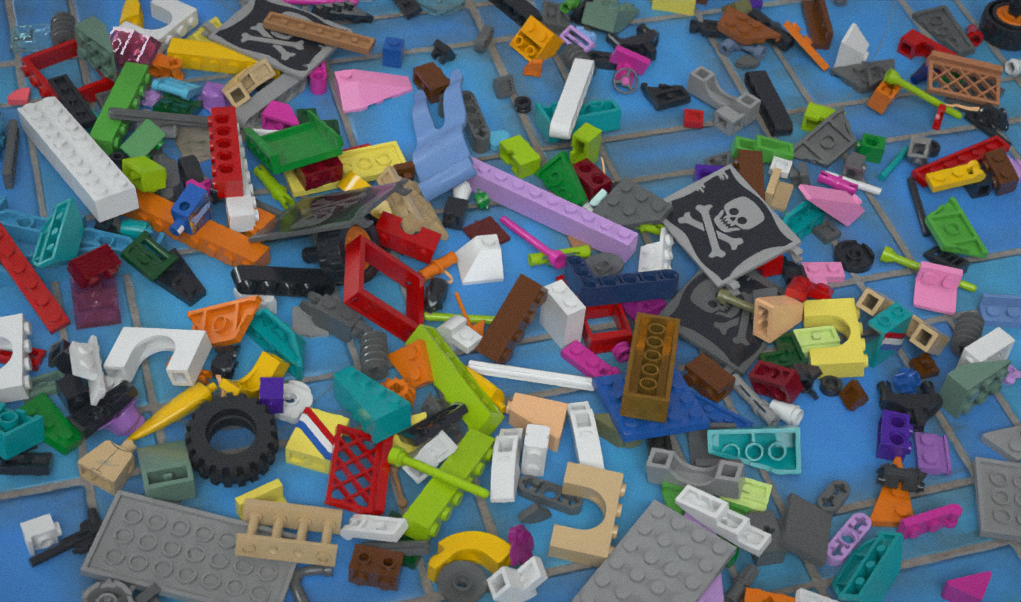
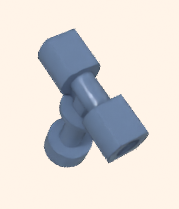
(730, 45)

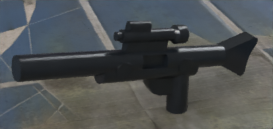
(80, 540)

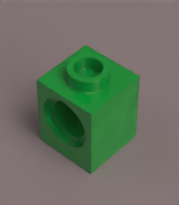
(871, 147)

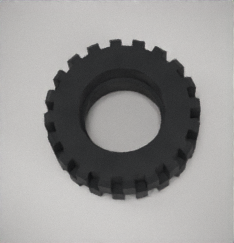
(231, 412)

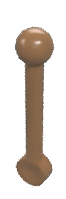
(402, 502)

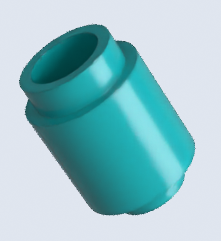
(133, 227)

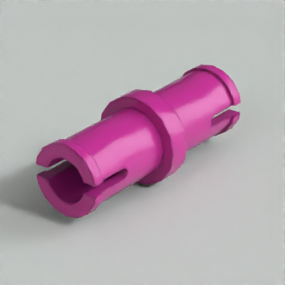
(837, 182)

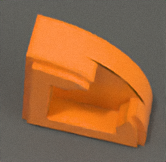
(533, 68)

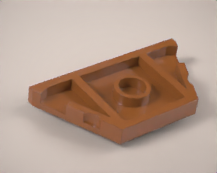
(744, 28)

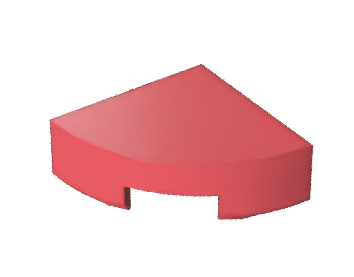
(19, 96)

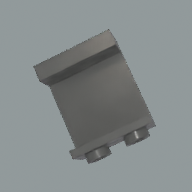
(698, 447)

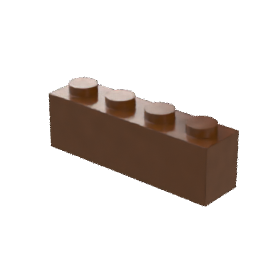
(750, 167)
(512, 319)

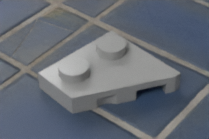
(1005, 442)

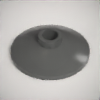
(605, 264)
(462, 574)

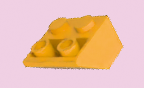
(536, 41)

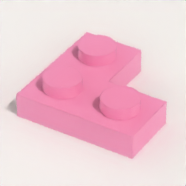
(824, 272)

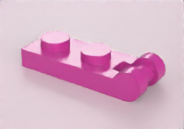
(586, 361)
(930, 521)

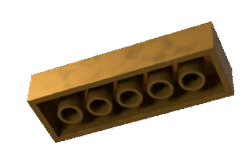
(650, 368)

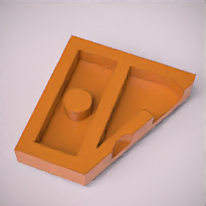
(413, 363)

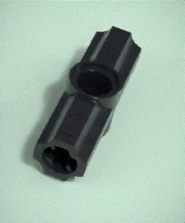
(786, 41)

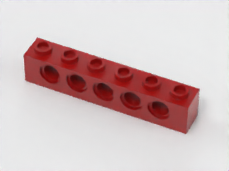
(225, 152)

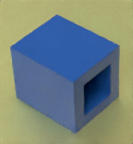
(393, 52)

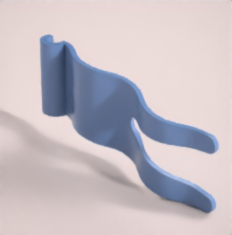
(442, 153)

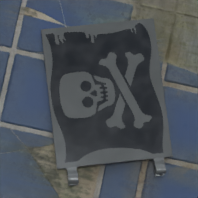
(329, 212)
(717, 328)

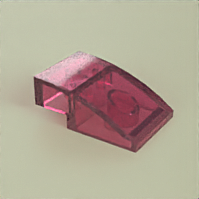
(133, 47)
(95, 305)

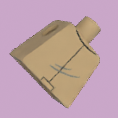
(108, 465)

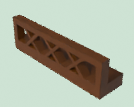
(817, 23)

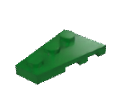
(562, 179)
(57, 429)

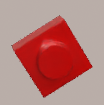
(693, 118)

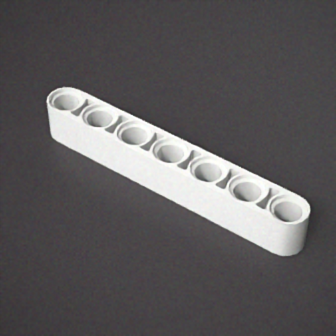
(571, 99)

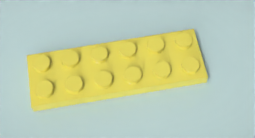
(365, 162)

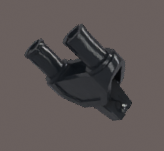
(643, 43)
(919, 406)

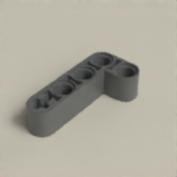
(476, 127)

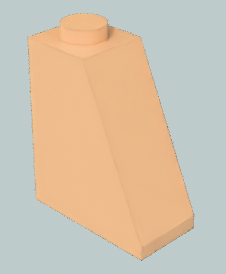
(775, 316)
(538, 411)

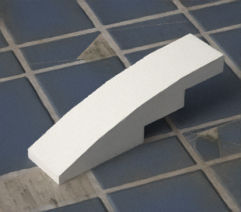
(720, 519)

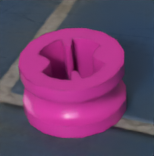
(621, 351)

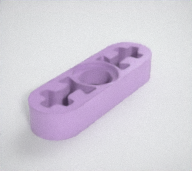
(848, 530)

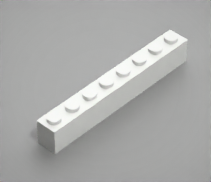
(241, 209)

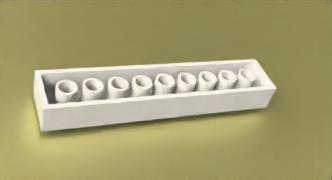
(78, 159)

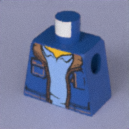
(191, 211)

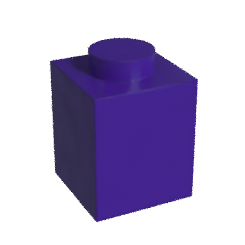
(272, 393)

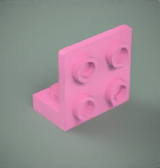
(936, 287)

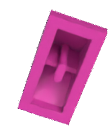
(966, 588)

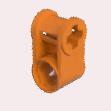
(166, 66)

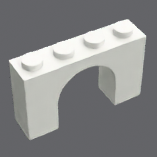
(178, 16)
(137, 343)
(15, 374)

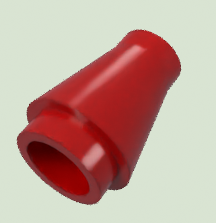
(974, 35)

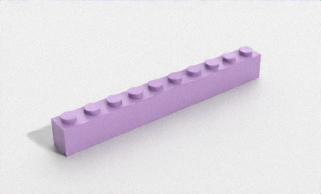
(553, 211)

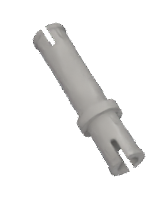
(769, 416)

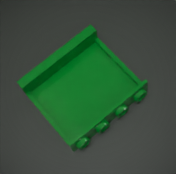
(295, 145)

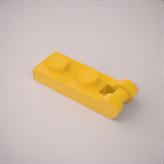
(955, 176)

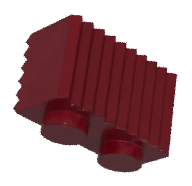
(94, 266)

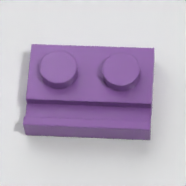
(932, 453)

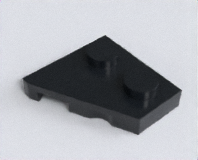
(666, 95)

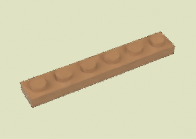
(319, 33)

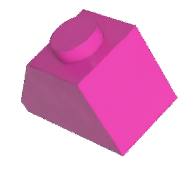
(278, 116)

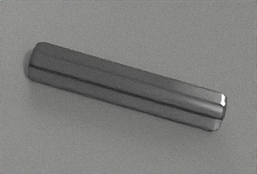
(407, 547)

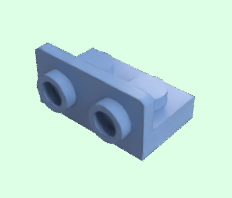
(1000, 310)

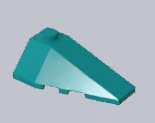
(762, 447)

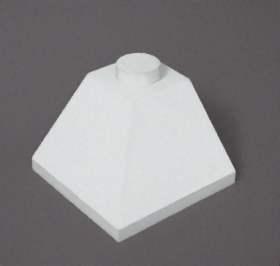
(852, 48)
(480, 261)

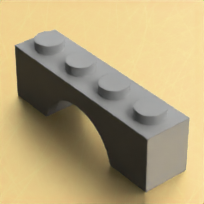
(704, 85)
(723, 479)

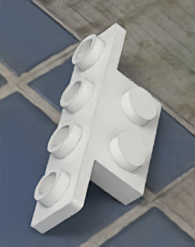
(657, 255)
(87, 364)

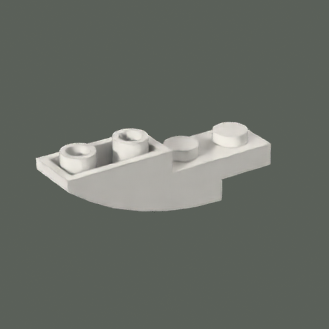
(585, 434)
(505, 465)

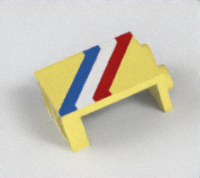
(313, 439)

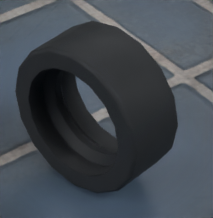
(189, 169)

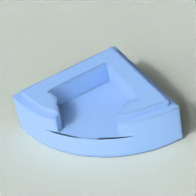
(591, 35)

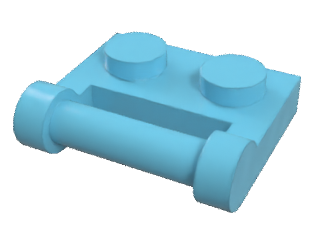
(176, 87)

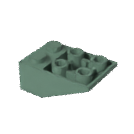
(608, 14)
(95, 46)
(972, 385)
(166, 471)

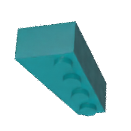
(598, 113)

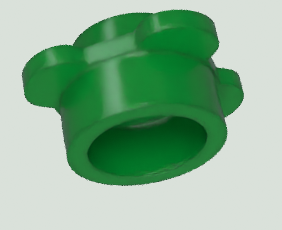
(481, 199)

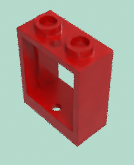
(605, 341)

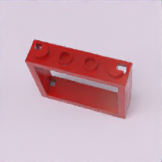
(34, 62)
(370, 306)

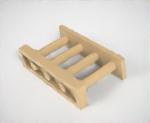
(290, 516)

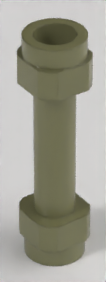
(724, 296)

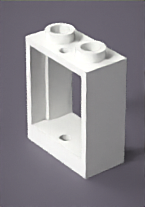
(988, 348)

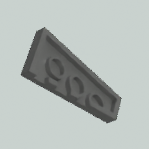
(945, 29)

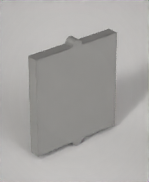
(303, 324)

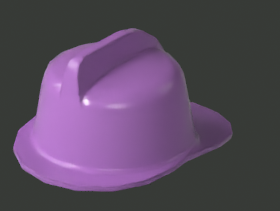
(213, 96)
(125, 421)

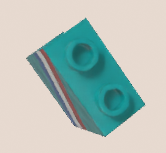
(892, 326)

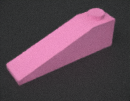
(362, 88)
(834, 202)

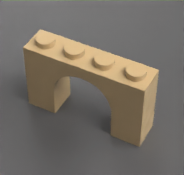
(919, 331)
(590, 545)

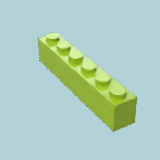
(457, 382)
(438, 497)

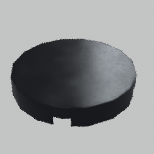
(854, 256)

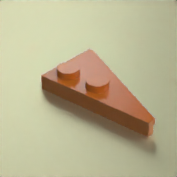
(806, 43)
(892, 505)

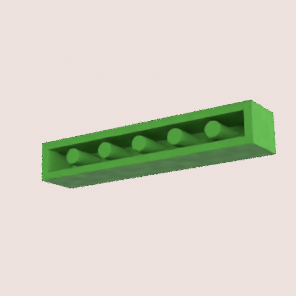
(126, 94)

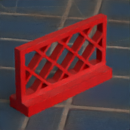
(377, 480)

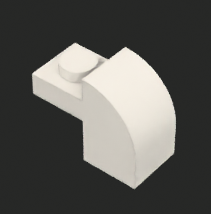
(458, 334)
(432, 453)
(518, 584)

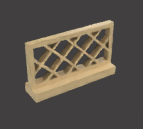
(413, 207)

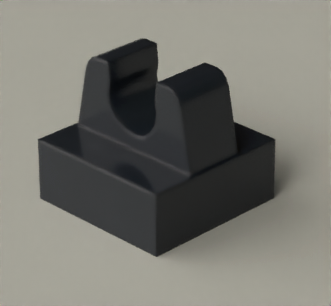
(442, 50)

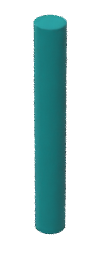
(893, 164)

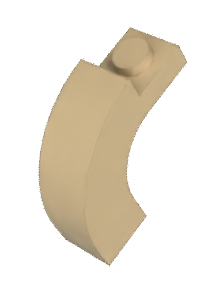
(242, 84)

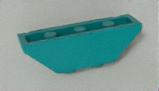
(803, 218)
(59, 237)
(279, 338)
(870, 569)

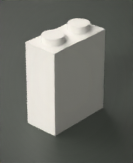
(562, 314)

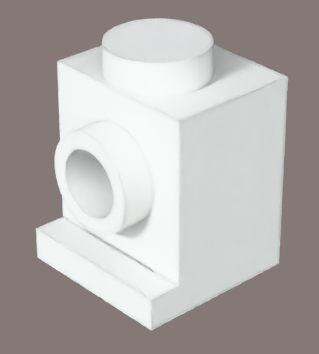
(40, 533)

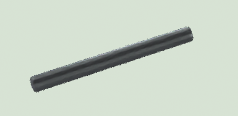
(158, 117)

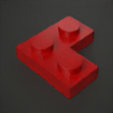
(801, 288)

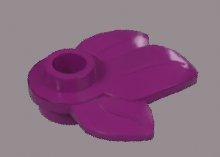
(521, 544)

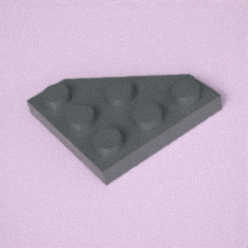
(633, 206)

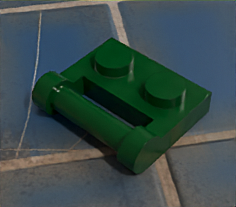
(176, 104)
(145, 261)

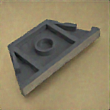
(856, 76)
(826, 141)

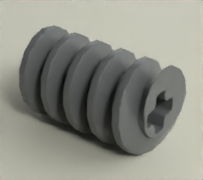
(62, 27)
(573, 51)
(966, 331)
(374, 355)

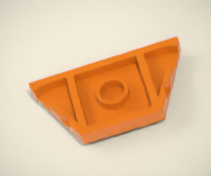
(225, 321)

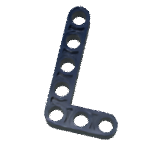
(618, 287)

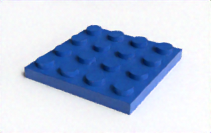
(682, 416)

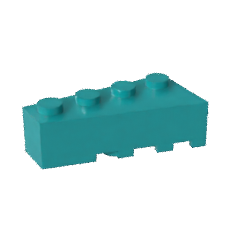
(372, 404)
(19, 431)

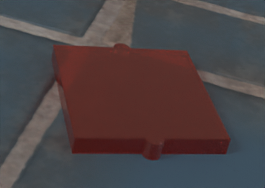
(486, 227)

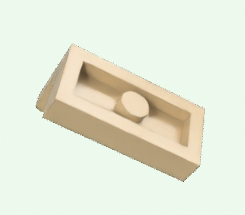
(778, 192)

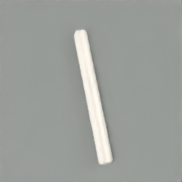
(531, 375)

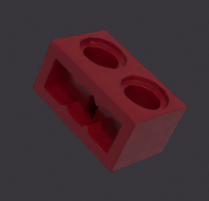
(320, 173)
(592, 178)
(775, 381)

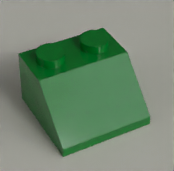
(143, 140)

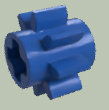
(907, 380)

